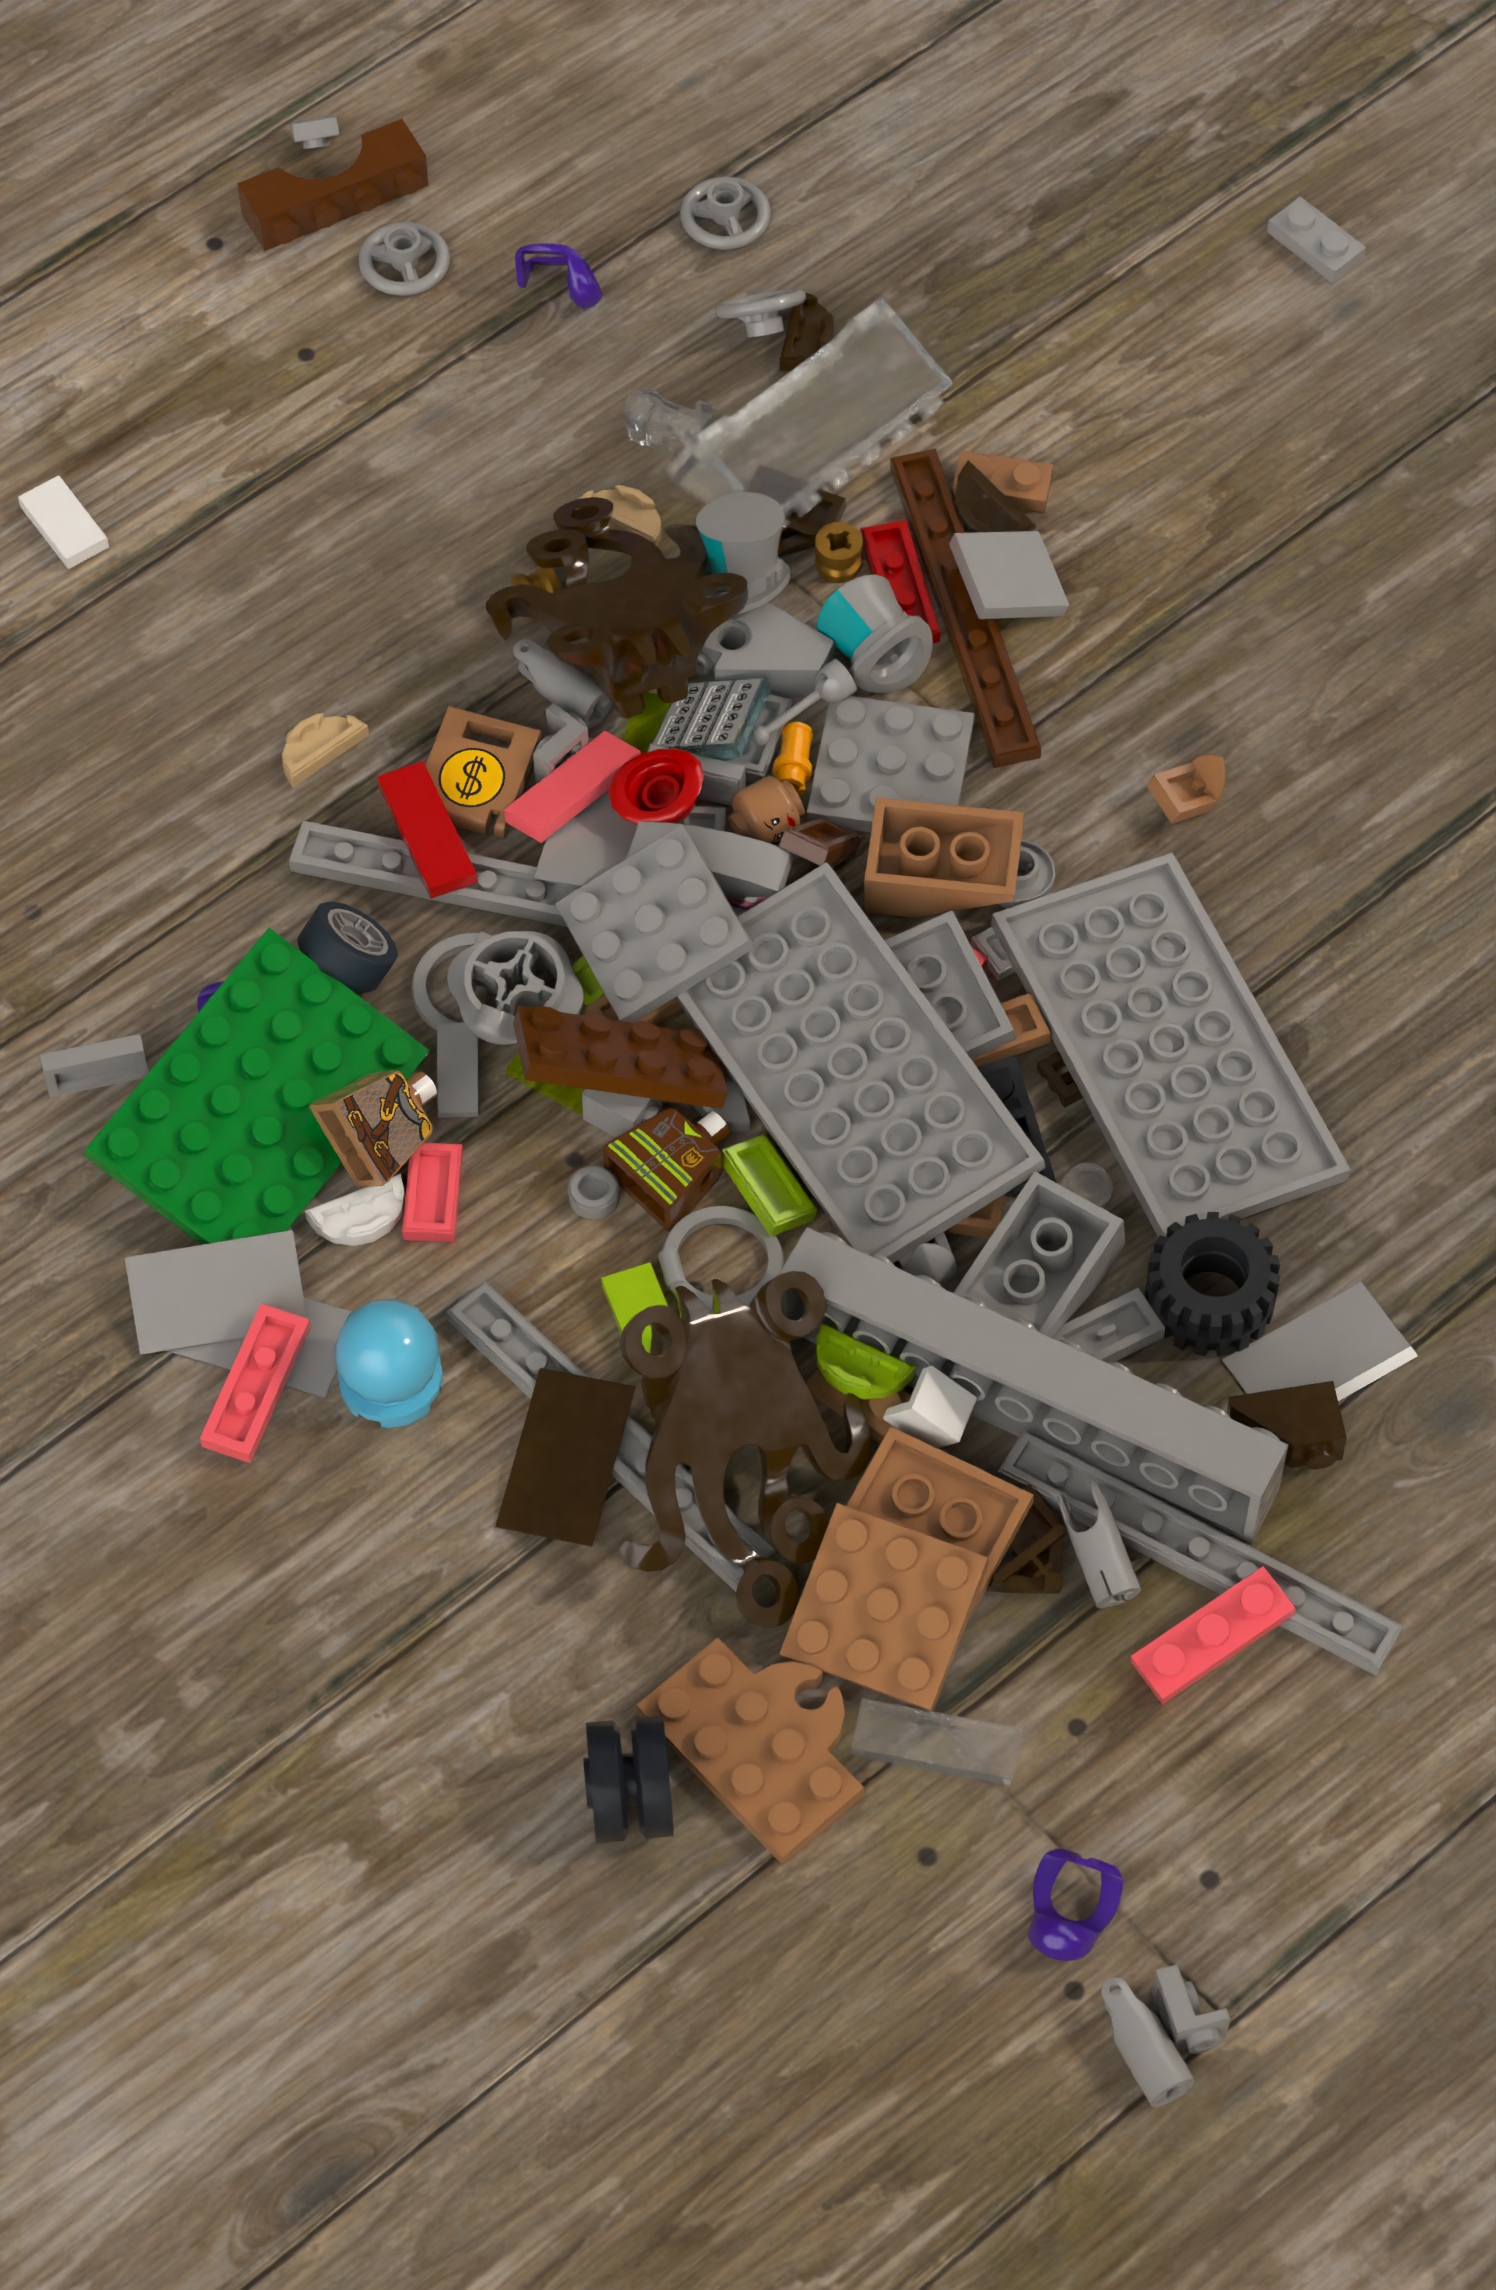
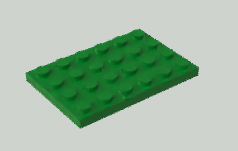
(225, 1118)

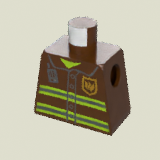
(668, 1163)

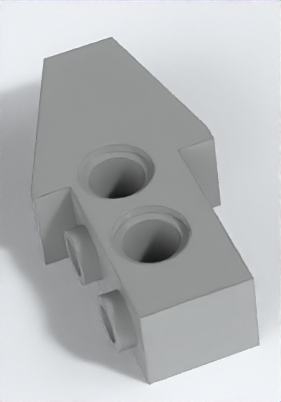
(767, 646)

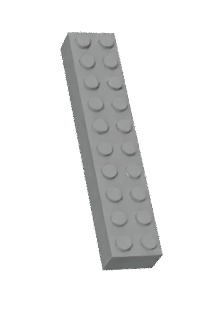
(1049, 1387)

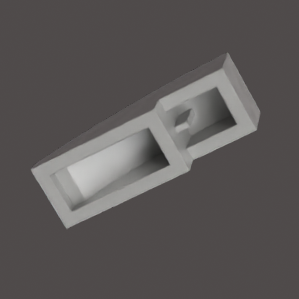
(738, 862)

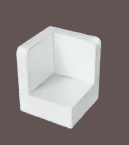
(935, 1410)

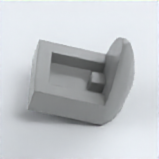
(932, 1260)

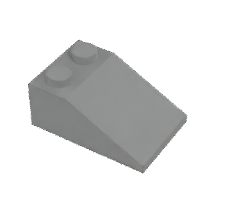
(1045, 1256)

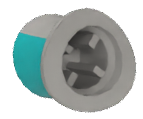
(743, 539)
(876, 635)

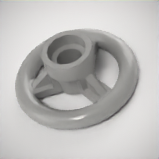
(723, 202)
(401, 249)
(761, 310)

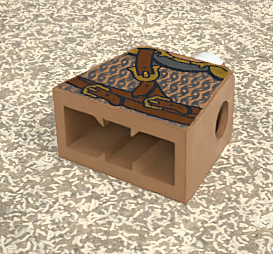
(376, 1123)

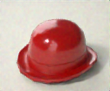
(657, 786)

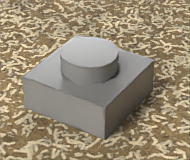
(314, 131)

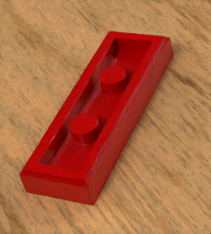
(893, 555)
(427, 829)

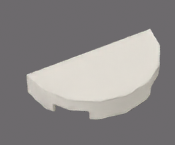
(360, 1215)

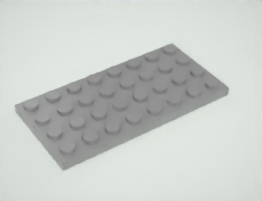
(1169, 1046)
(857, 1073)

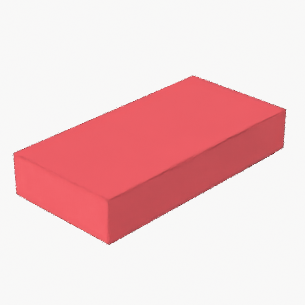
(433, 1193)

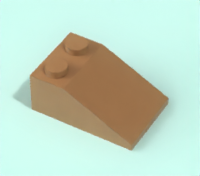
(940, 858)

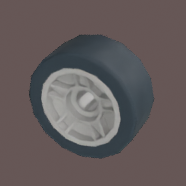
(348, 946)

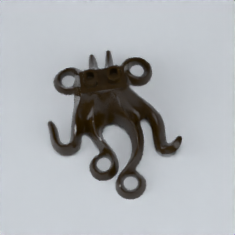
(628, 629)
(730, 1385)

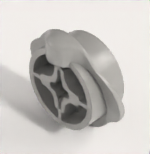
(482, 967)

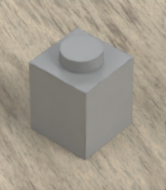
(617, 1112)

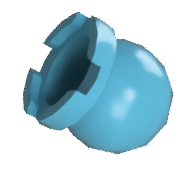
(388, 1363)

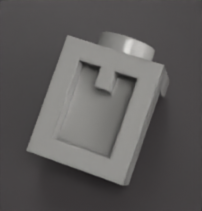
(565, 737)
(1177, 2009)

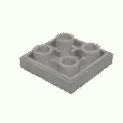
(1008, 574)

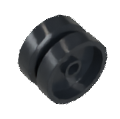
(628, 1779)

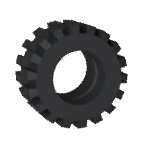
(1218, 1248)

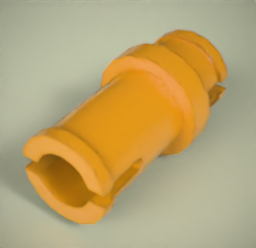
(794, 756)

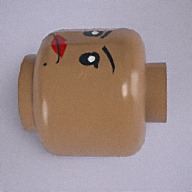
(766, 810)

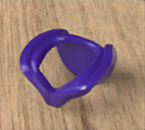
(581, 281)
(1060, 1936)

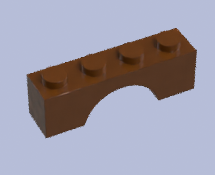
(289, 207)

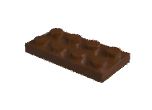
(618, 1057)

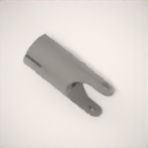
(562, 683)
(1102, 1554)
(1146, 2046)

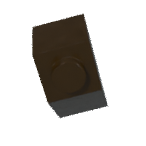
(1299, 1416)

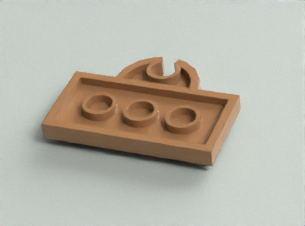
(758, 1745)

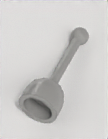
(831, 684)

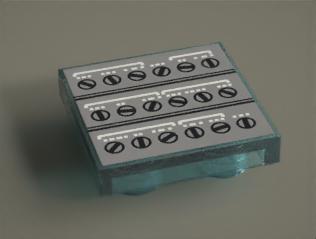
(714, 717)

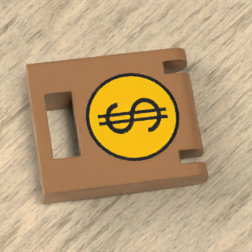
(478, 776)

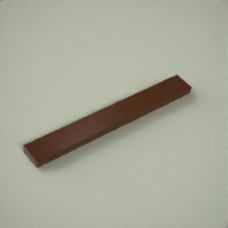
(975, 641)

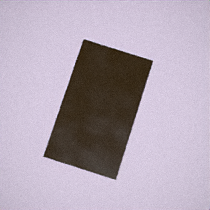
(565, 1457)

